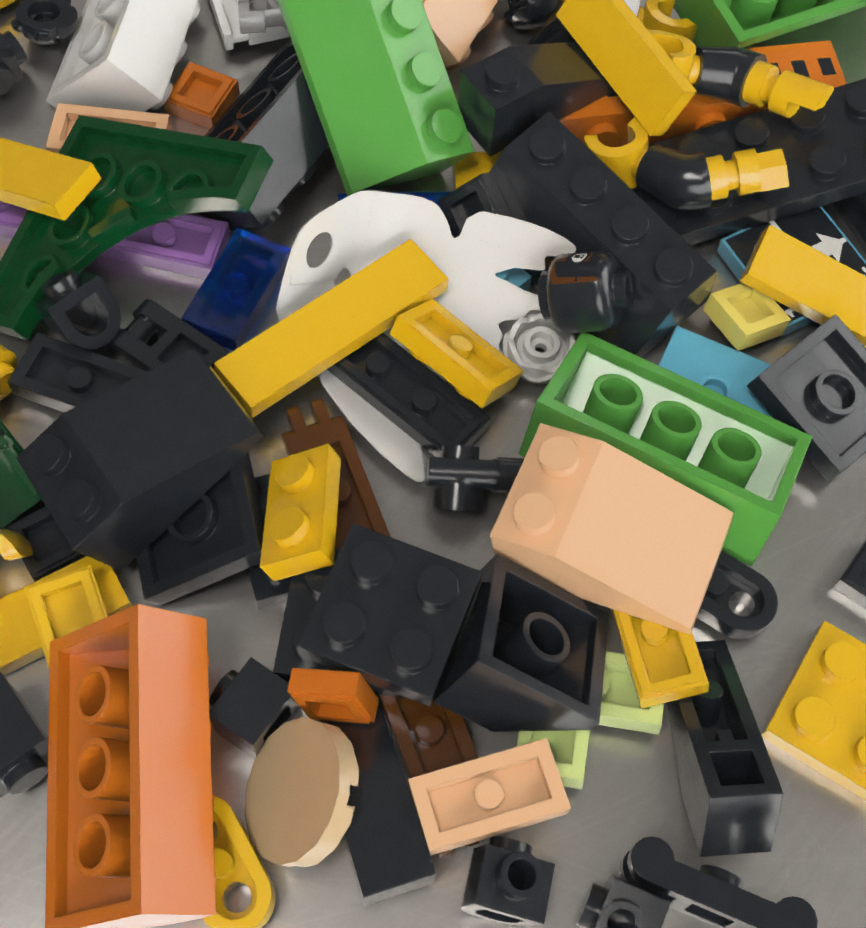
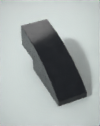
(385, 830)

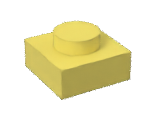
(746, 315)

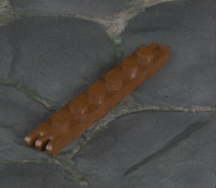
(423, 734)

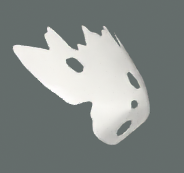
(377, 222)

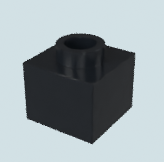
(250, 706)

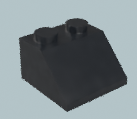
(526, 656)

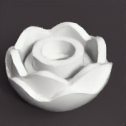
(533, 333)

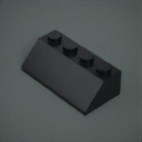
(282, 119)
(567, 189)

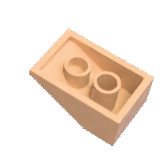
(611, 529)

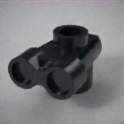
(462, 477)

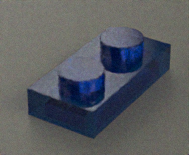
(237, 288)

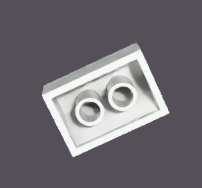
(124, 54)

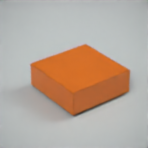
(201, 95)
(333, 695)

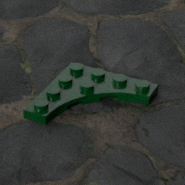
(143, 181)

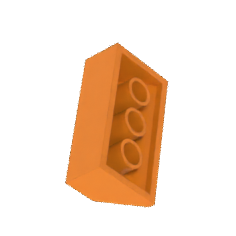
(130, 773)

